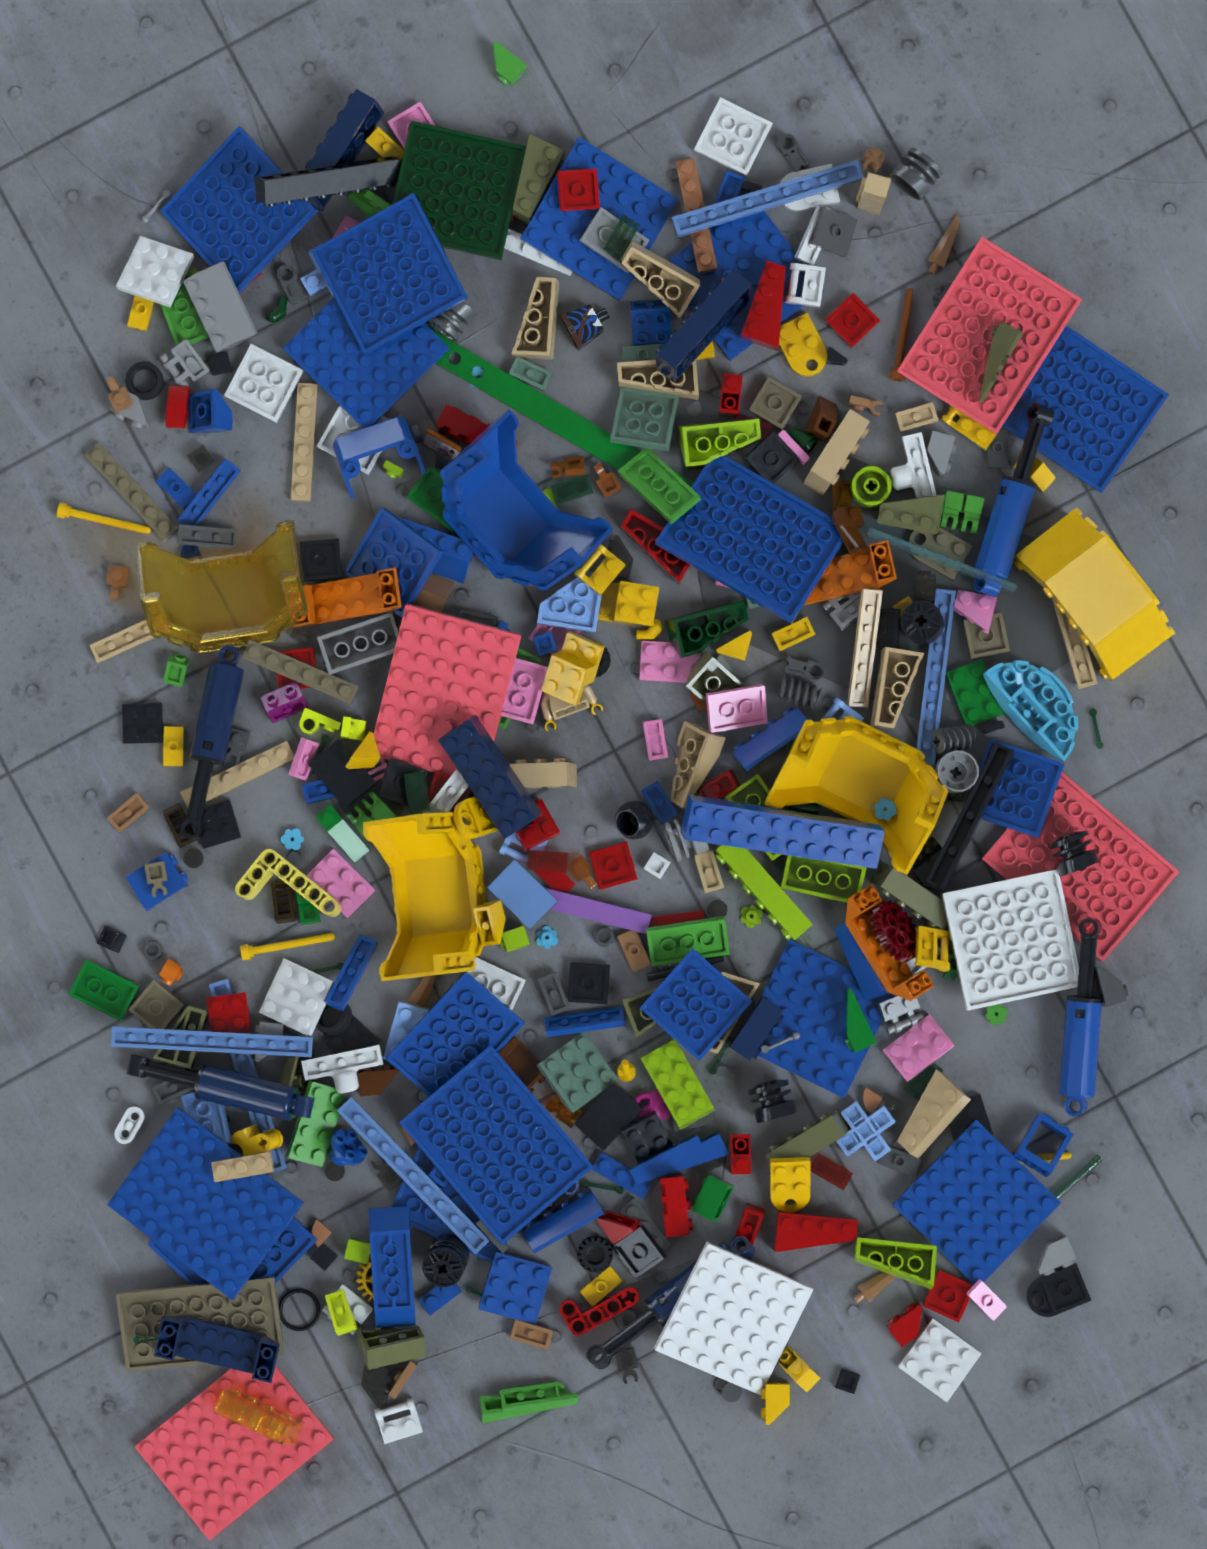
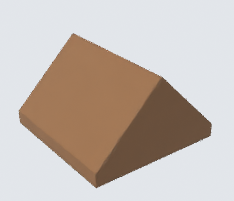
(434, 593)

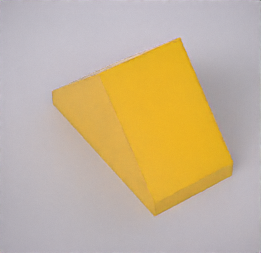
(1040, 475)
(736, 648)
(365, 755)

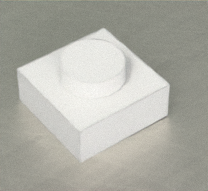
(657, 865)

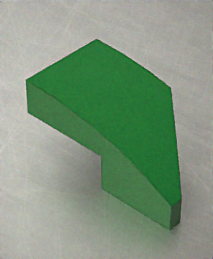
(308, 912)

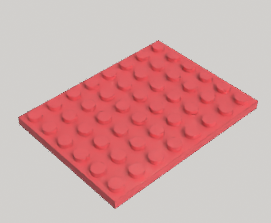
(957, 339)
(439, 679)
(1111, 890)
(221, 1466)

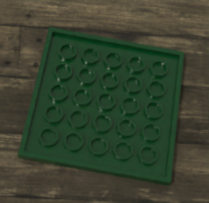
(462, 185)

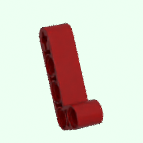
(602, 1307)

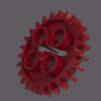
(894, 931)

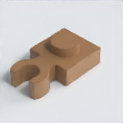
(873, 159)

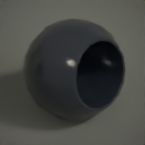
(634, 820)

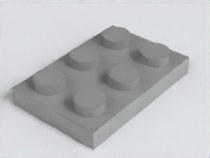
(600, 230)

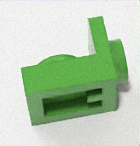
(176, 669)

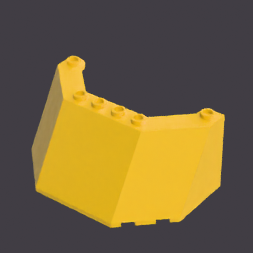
(1096, 592)
(851, 769)
(434, 888)

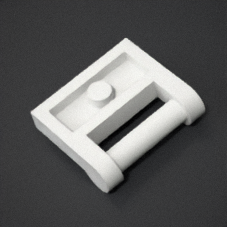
(812, 285)
(399, 1427)

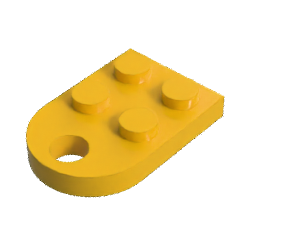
(801, 344)
(476, 817)
(790, 1180)

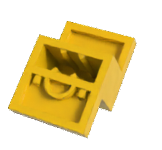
(629, 604)
(572, 668)

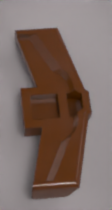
(847, 518)

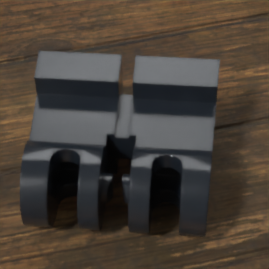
(921, 868)

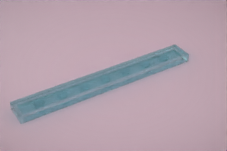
(941, 560)

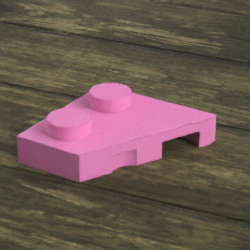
(976, 608)

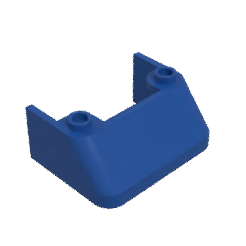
(373, 440)

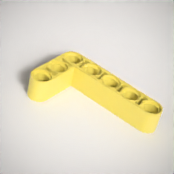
(291, 879)

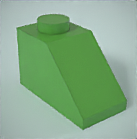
(508, 66)

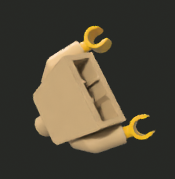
(558, 708)

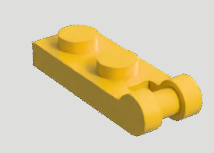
(969, 428)

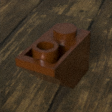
(822, 419)
(375, 1082)

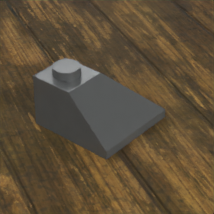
(1109, 988)

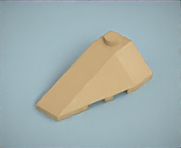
(696, 757)

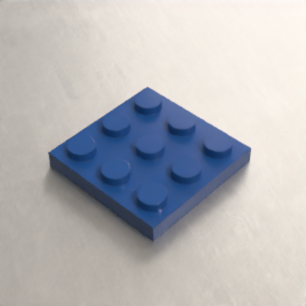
(515, 1287)

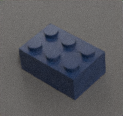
(757, 1029)

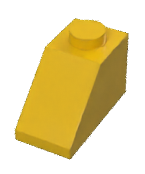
(490, 922)

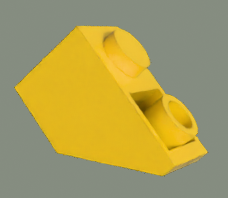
(798, 1369)
(776, 1400)

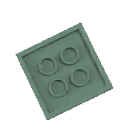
(644, 419)
(577, 1072)

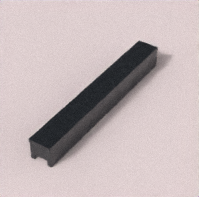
(970, 817)

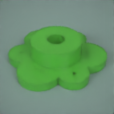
(1000, 1018)

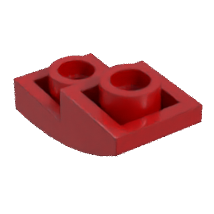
(177, 407)

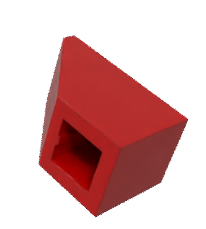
(730, 393)
(740, 1154)
(907, 1325)

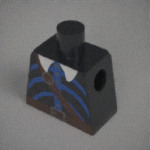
(584, 324)

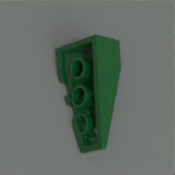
(700, 629)

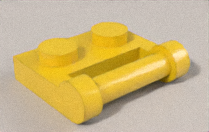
(604, 574)
(927, 948)

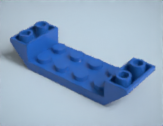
(391, 1266)

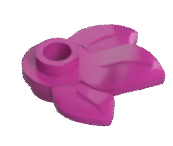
(655, 1103)

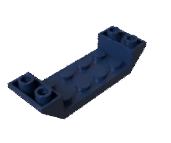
(217, 1345)

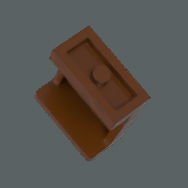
(522, 1063)

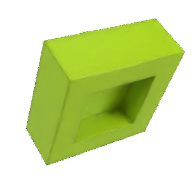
(393, 470)

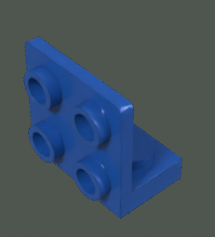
(650, 322)

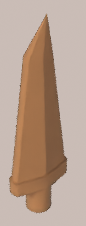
(942, 251)
(422, 991)
(873, 1287)

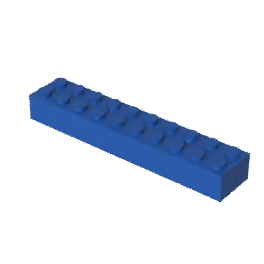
(782, 831)

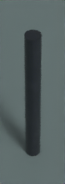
(664, 973)

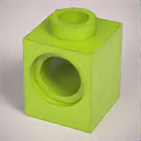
(514, 939)
(358, 1251)

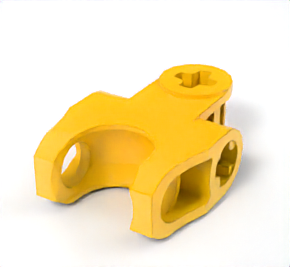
(254, 1142)

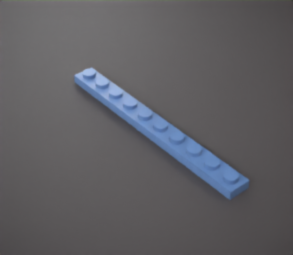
(767, 198)
(935, 678)
(211, 1041)
(245, 1065)
(413, 1175)

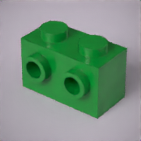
(712, 1197)

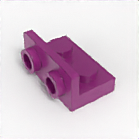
(284, 702)

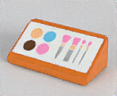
(435, 441)

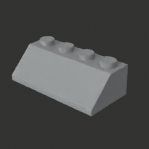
(220, 307)
(359, 643)

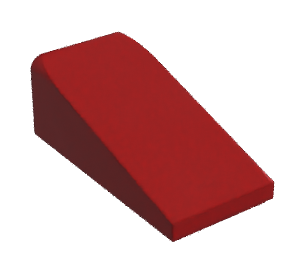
(719, 786)
(750, 1222)

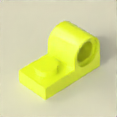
(329, 724)
(353, 729)
(340, 1312)

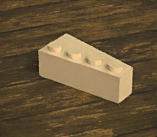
(873, 192)

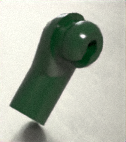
(279, 312)

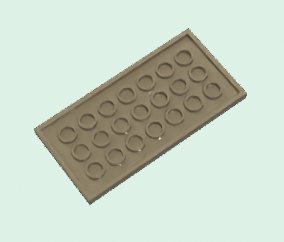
(142, 1312)

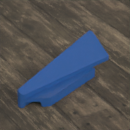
(680, 1156)

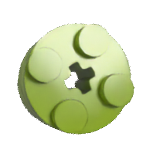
(863, 495)

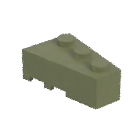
(914, 514)
(191, 1019)
(390, 1346)

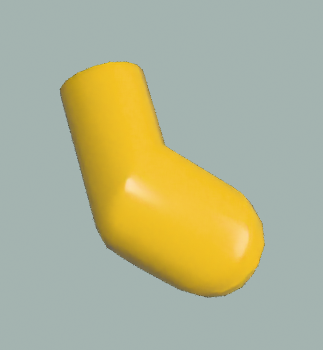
(651, 632)

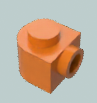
(170, 972)

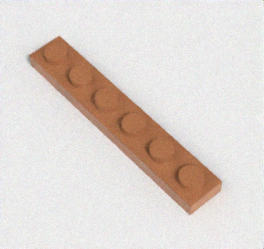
(693, 200)

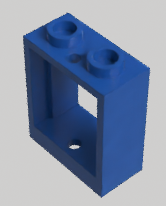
(1031, 1159)

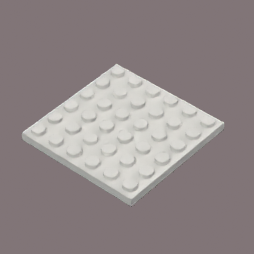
(1011, 939)
(733, 1318)

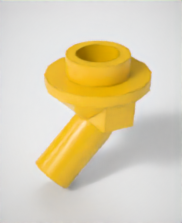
(626, 1071)

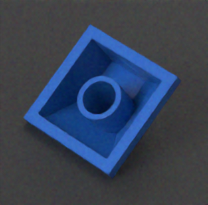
(209, 412)

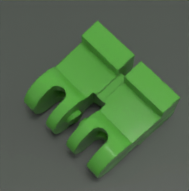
(970, 507)
(378, 809)

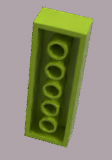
(765, 890)

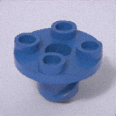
(347, 1148)

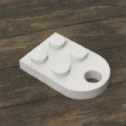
(826, 198)

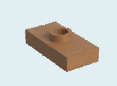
(128, 813)
(634, 950)
(531, 1334)
(401, 1378)

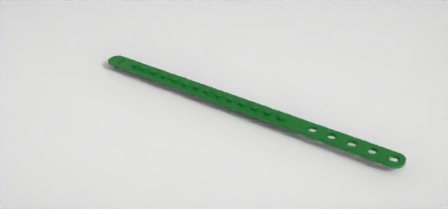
(539, 407)

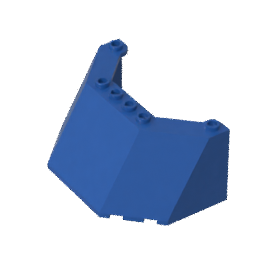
(509, 517)

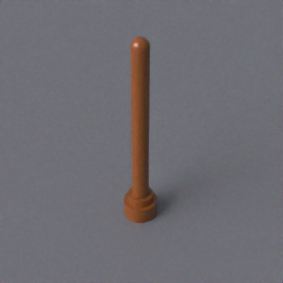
(893, 374)

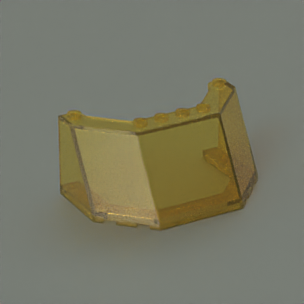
(224, 596)

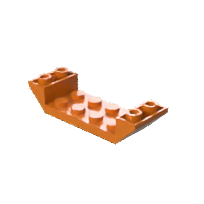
(851, 573)
(351, 598)
(893, 974)

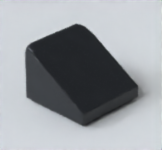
(835, 358)
(111, 939)

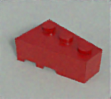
(675, 1205)

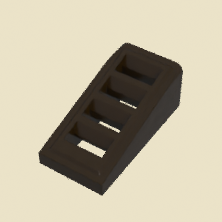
(178, 807)
(280, 919)

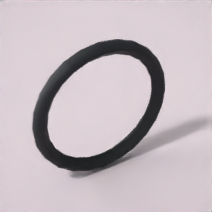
(317, 1310)

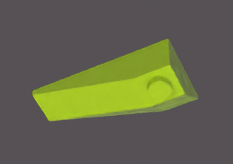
(709, 441)

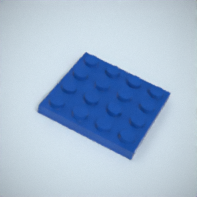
(395, 545)
(1024, 791)
(696, 1004)

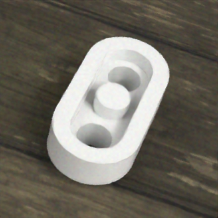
(129, 1124)

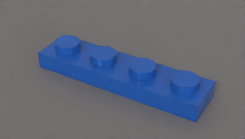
(209, 494)
(351, 972)
(584, 1021)

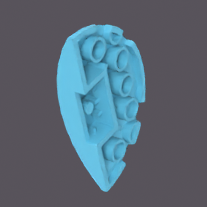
(1036, 705)

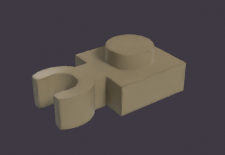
(156, 875)

